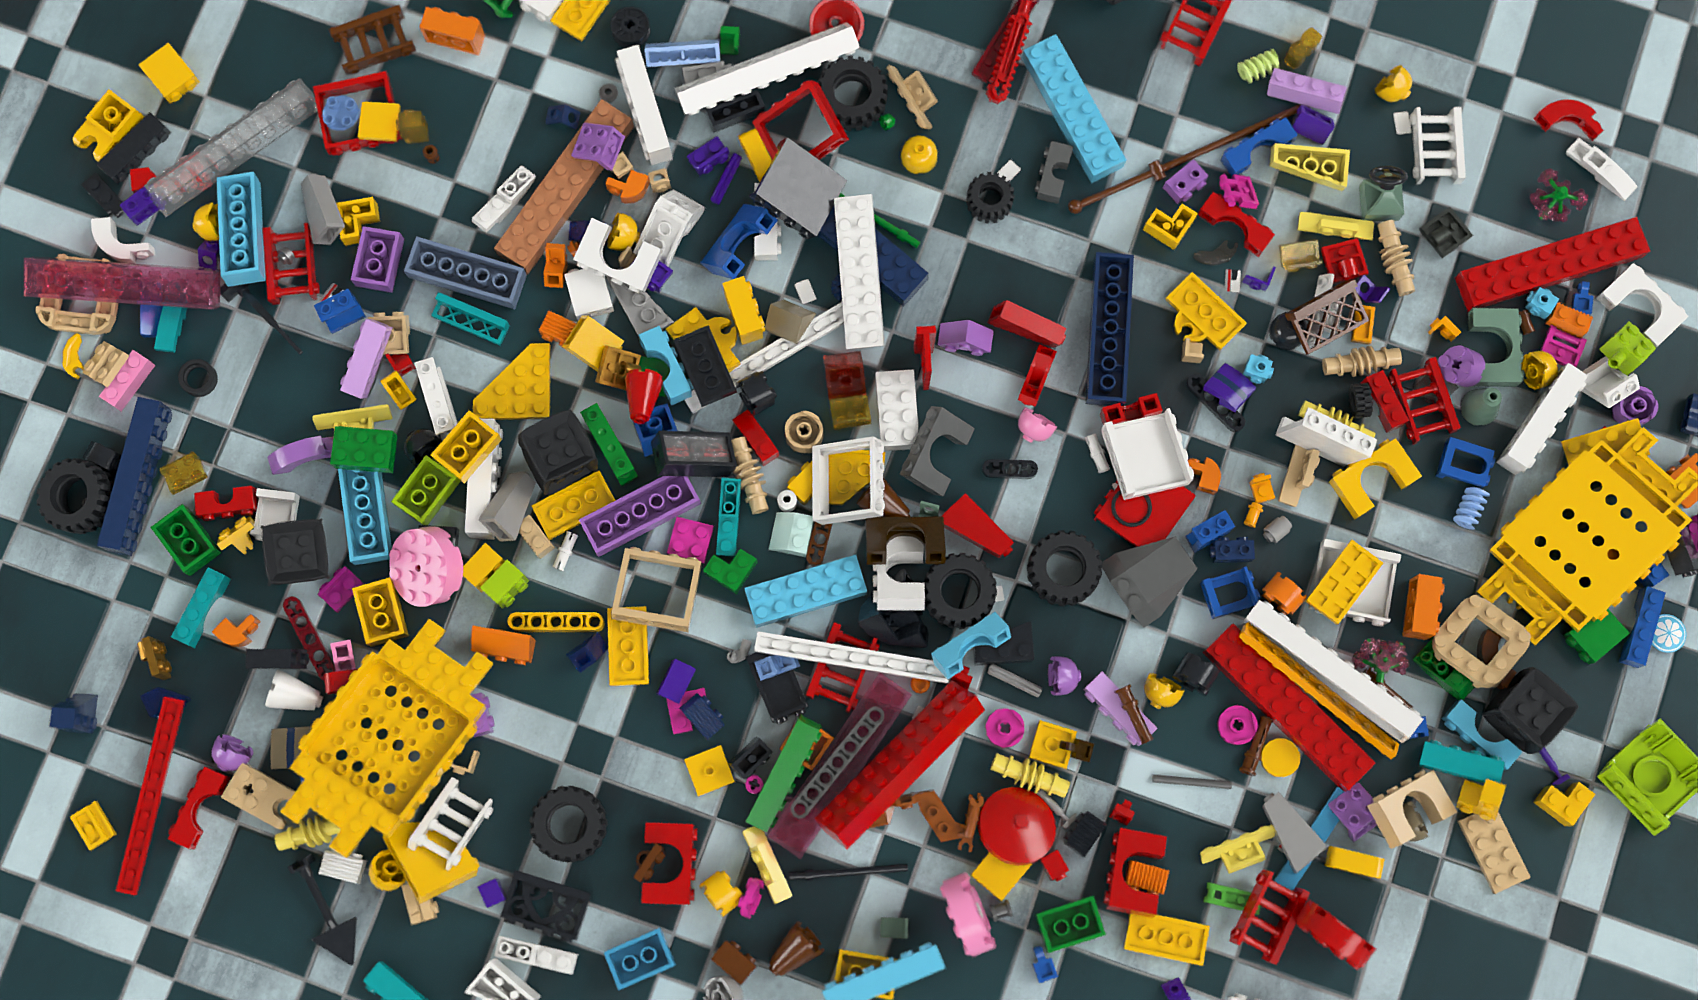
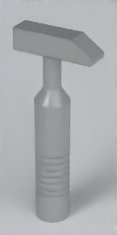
(1057, 809)

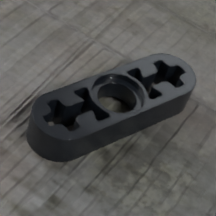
(1024, 474)

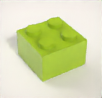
(505, 584)

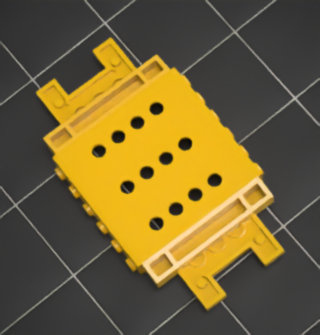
(1542, 584)
(347, 796)

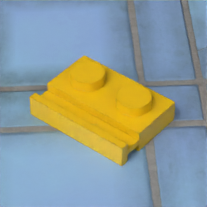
(93, 825)

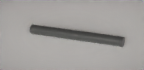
(1192, 781)

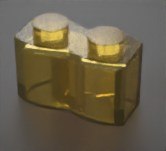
(1302, 48)

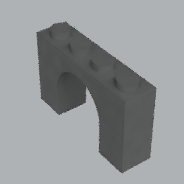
(918, 465)

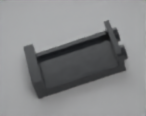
(780, 693)

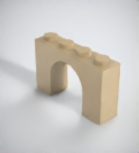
(1389, 812)

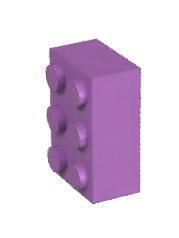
(377, 259)

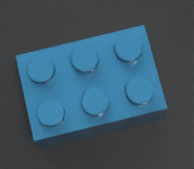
(639, 958)

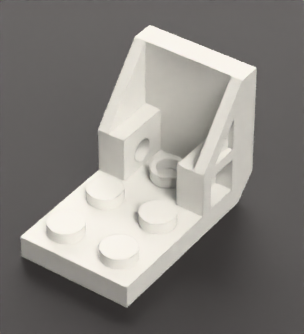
(668, 222)

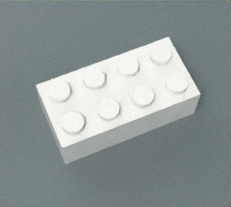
(897, 409)

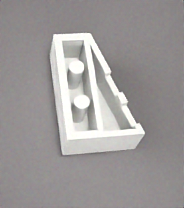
(500, 983)

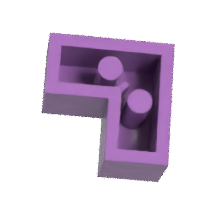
(965, 336)

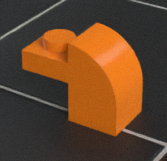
(632, 190)
(555, 265)
(1209, 475)
(234, 635)

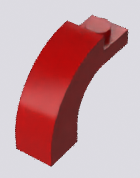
(1570, 111)
(1037, 375)

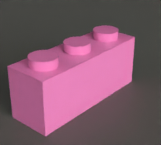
(127, 381)

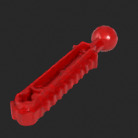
(1006, 63)

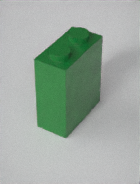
(1596, 638)

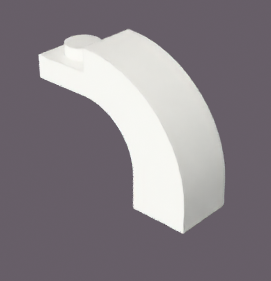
(105, 236)

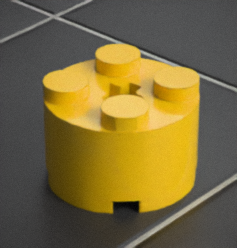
(720, 892)

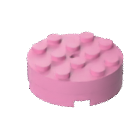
(425, 566)
(968, 915)

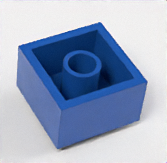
(660, 420)

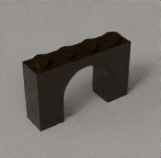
(925, 529)

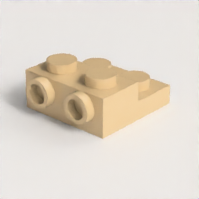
(398, 340)
(105, 363)

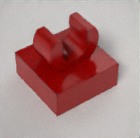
(962, 678)
(1122, 812)

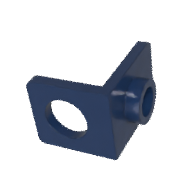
(559, 114)

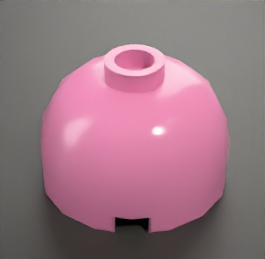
(1035, 426)

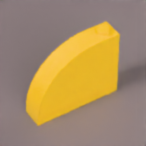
(425, 869)

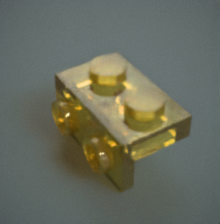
(1300, 255)
(850, 411)
(183, 472)

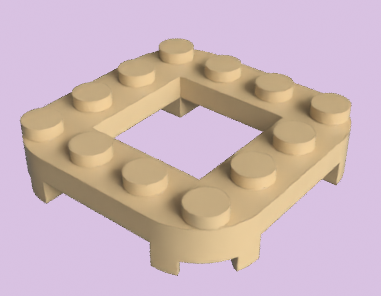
(93, 324)
(1482, 675)

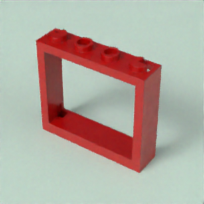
(346, 87)
(837, 139)

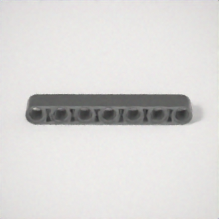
(841, 753)

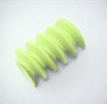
(1258, 65)

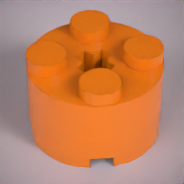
(1284, 594)

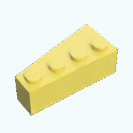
(1315, 164)

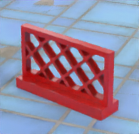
(924, 345)

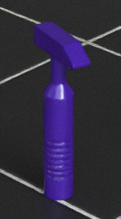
(1553, 767)

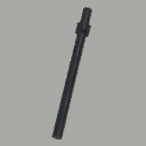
(809, 874)

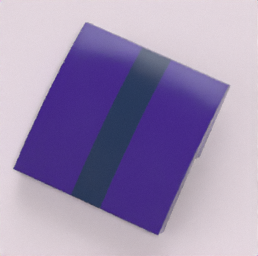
(1230, 387)

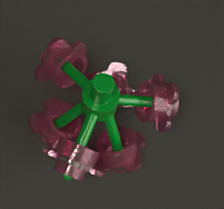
(1561, 191)
(1381, 657)

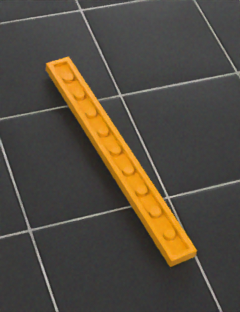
(1319, 690)

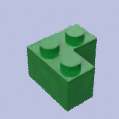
(732, 575)

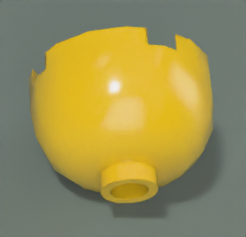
(1395, 86)
(919, 154)
(206, 222)
(623, 232)
(1539, 369)
(1162, 691)
(385, 872)

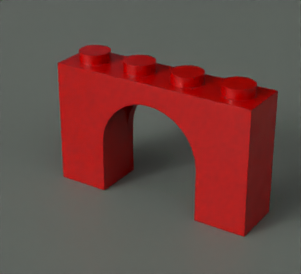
(678, 891)
(1121, 896)

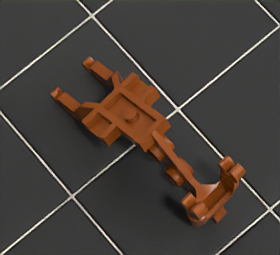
(938, 816)

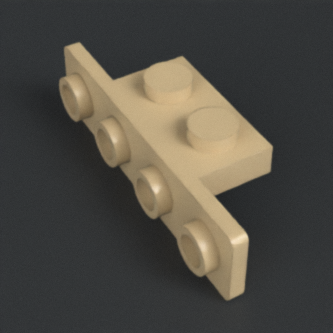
(916, 94)
(1299, 474)

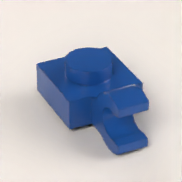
(1582, 301)
(1044, 967)

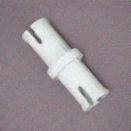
(1097, 453)
(565, 551)

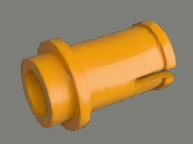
(1253, 514)

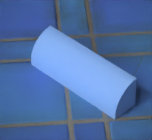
(682, 53)

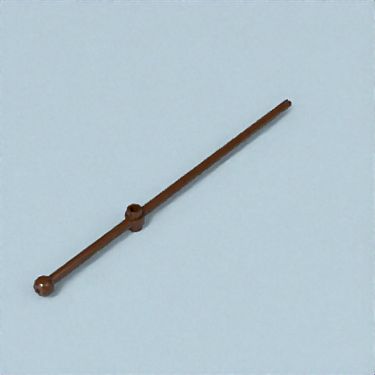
(1157, 170)

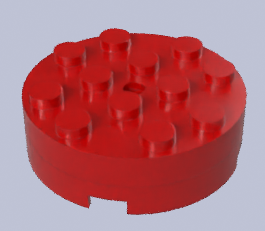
(1335, 935)

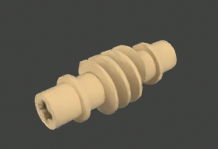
(1395, 259)
(1362, 359)
(749, 478)

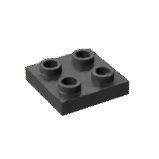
(1446, 232)

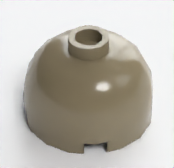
(1415, 821)

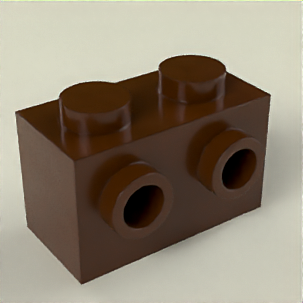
(734, 962)

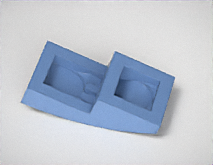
(775, 665)

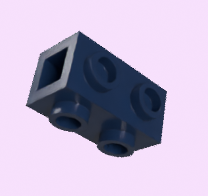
(1232, 550)

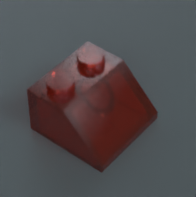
(844, 375)

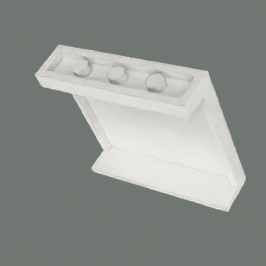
(1330, 437)
(1147, 455)
(1375, 599)

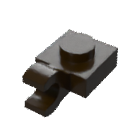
(1079, 749)

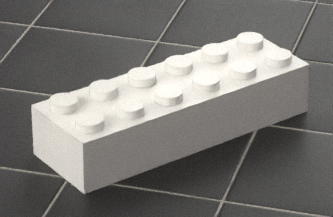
(643, 105)
(1542, 419)
(482, 488)

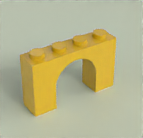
(1389, 456)

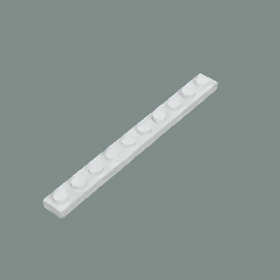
(781, 350)
(848, 657)

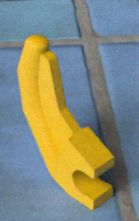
(70, 355)

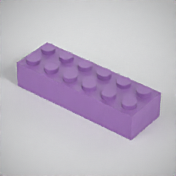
(639, 512)

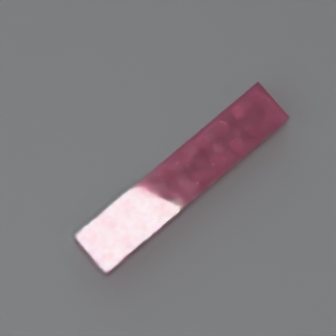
(122, 282)
(798, 834)

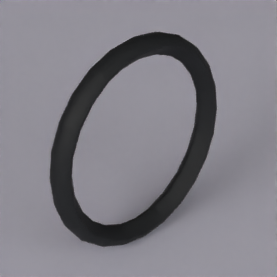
(1126, 523)

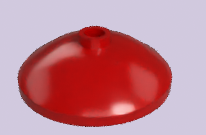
(841, 10)

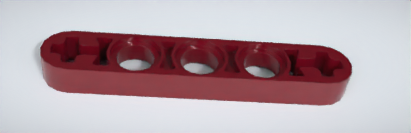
(302, 632)

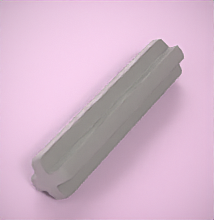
(1014, 680)

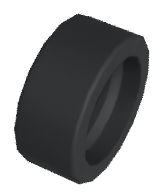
(188, 367)

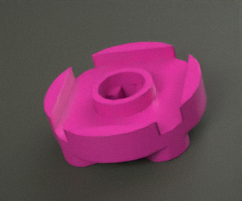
(1230, 734)
(1004, 739)
(751, 900)

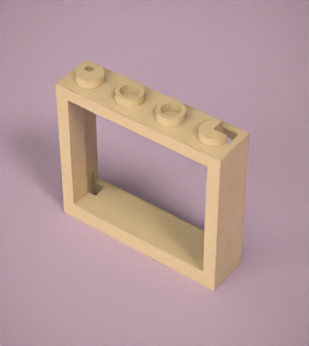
(653, 619)

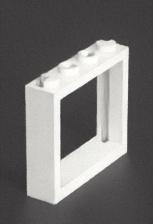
(820, 479)

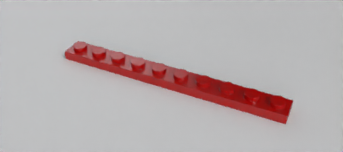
(150, 796)

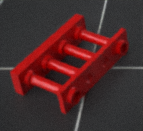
(1206, 36)
(273, 274)
(1437, 387)
(822, 670)
(1286, 924)

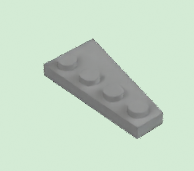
(639, 308)

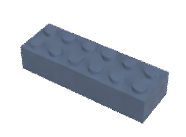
(465, 272)

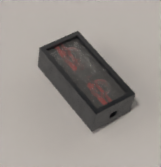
(693, 454)

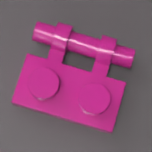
(1243, 191)

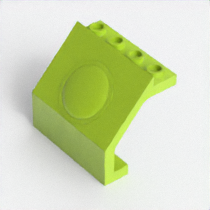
(1653, 775)

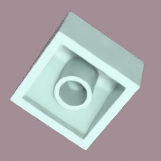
(791, 533)

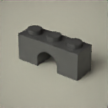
(1049, 187)

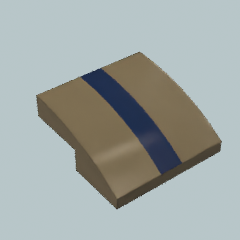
(285, 746)

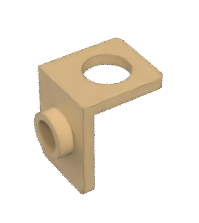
(659, 185)
(626, 258)
(460, 770)

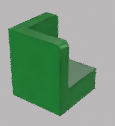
(729, 40)

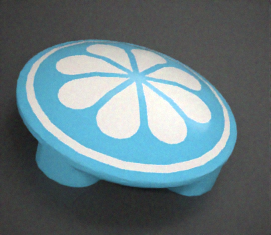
(1669, 634)

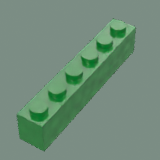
(783, 774)

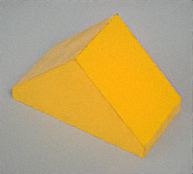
(398, 390)

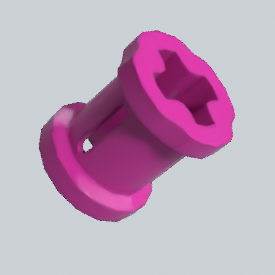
(752, 779)

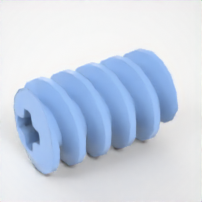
(1469, 507)

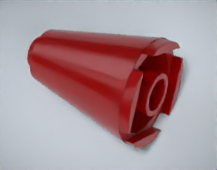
(642, 393)

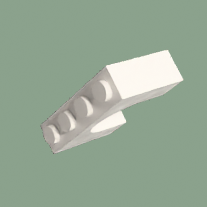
(591, 255)
(1634, 281)
(894, 594)

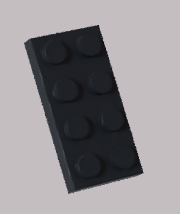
(705, 366)

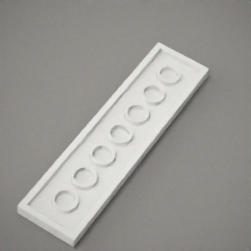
(859, 271)

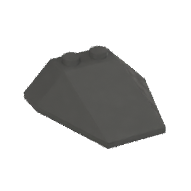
(1149, 576)

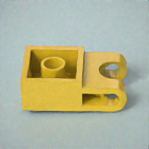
(107, 124)

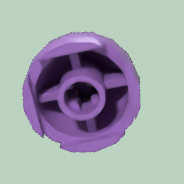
(1063, 675)
(229, 753)

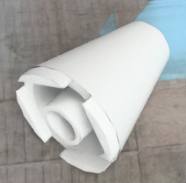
(292, 693)

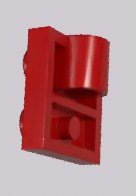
(1344, 260)

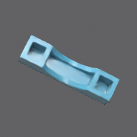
(656, 346)
(989, 631)
(1462, 720)

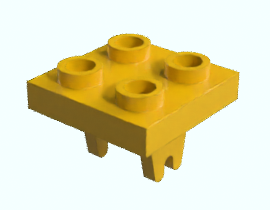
(237, 535)

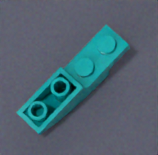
(728, 516)

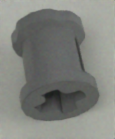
(1001, 910)

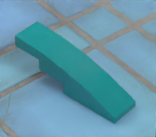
(169, 328)

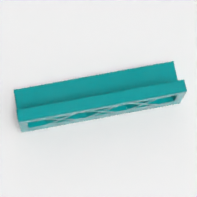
(470, 311)

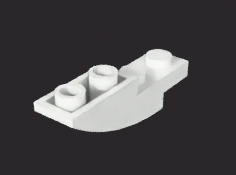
(1603, 168)
(505, 200)
(536, 955)

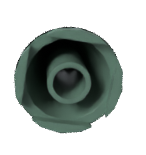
(1481, 405)

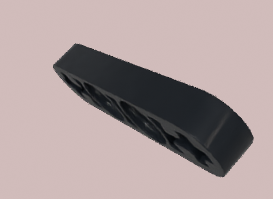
(1212, 405)

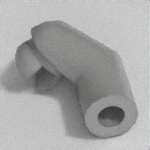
(739, 655)

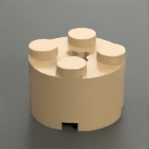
(799, 422)

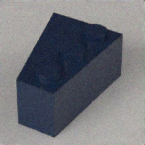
(75, 714)

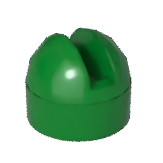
(887, 121)

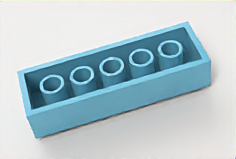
(240, 229)
(365, 516)
(806, 591)
(888, 976)

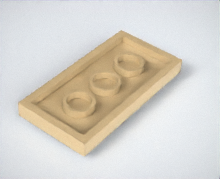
(1494, 851)

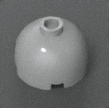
(723, 989)

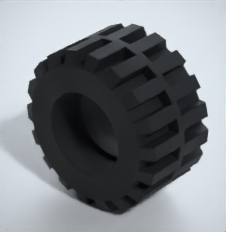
(995, 184)

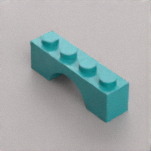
(192, 621)

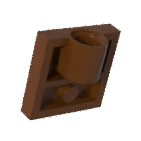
(646, 868)

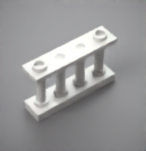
(1455, 136)
(436, 397)
(441, 807)

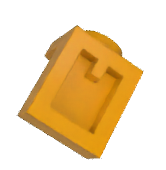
(1446, 327)
(1262, 488)

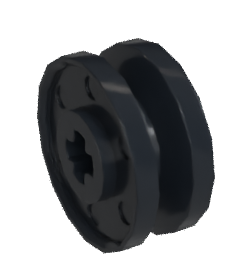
(627, 18)

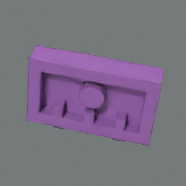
(598, 144)
(1353, 811)

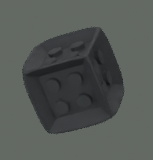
(558, 451)
(295, 551)
(1530, 710)

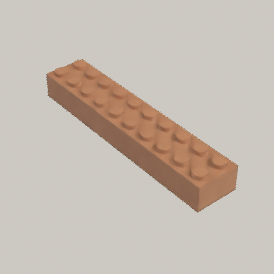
(556, 196)

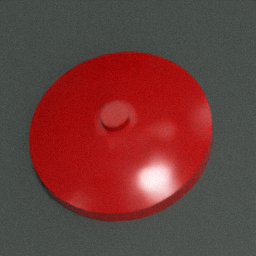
(1016, 826)

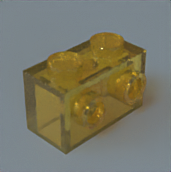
(412, 126)

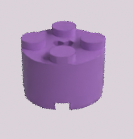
(1461, 366)
(1637, 405)

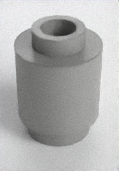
(1277, 529)

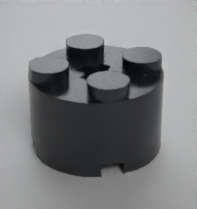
(756, 392)
(1196, 674)

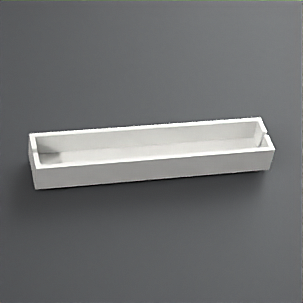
(1335, 673)

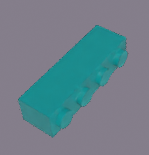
(1461, 763)
(390, 984)

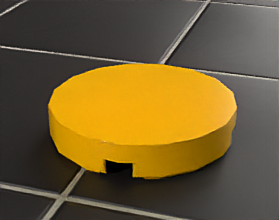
(1280, 757)

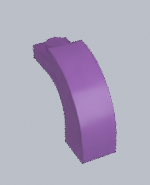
(299, 452)

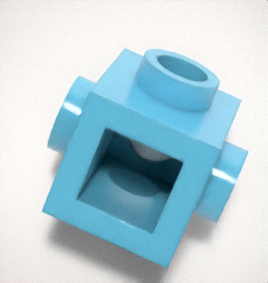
(1541, 302)
(1258, 369)

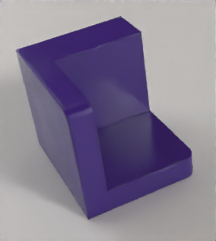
(492, 892)

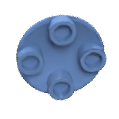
(340, 112)

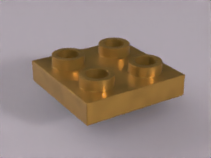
(615, 365)
(154, 652)

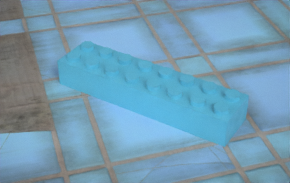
(1073, 108)

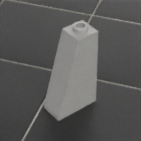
(321, 209)
(508, 506)
(1294, 834)

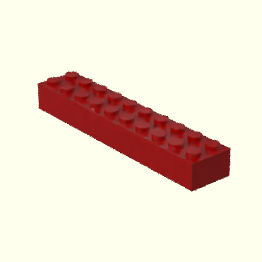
(1552, 264)
(1289, 709)
(899, 764)

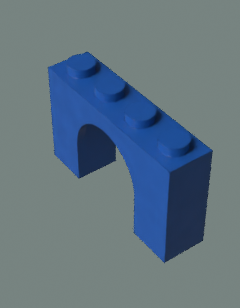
(749, 220)

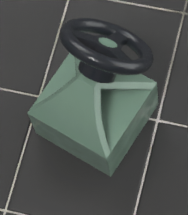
(1382, 195)

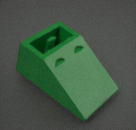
(1443, 673)

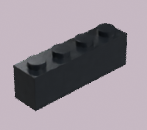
(134, 148)

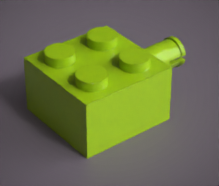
(1627, 349)

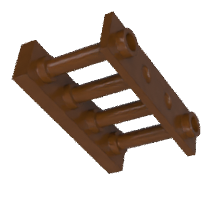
(360, 27)

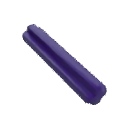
(726, 178)

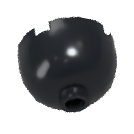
(1284, 334)
(419, 444)

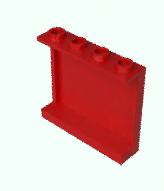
(1166, 511)

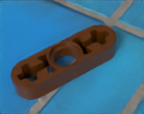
(811, 551)

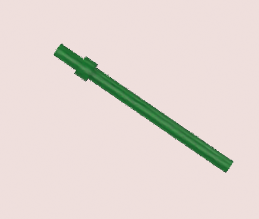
(901, 234)

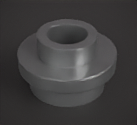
(610, 97)
(285, 256)

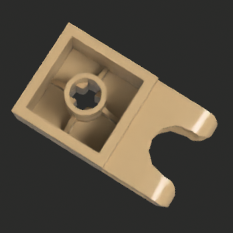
(265, 798)

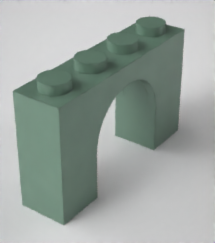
(1506, 325)

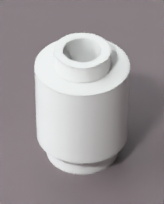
(787, 506)

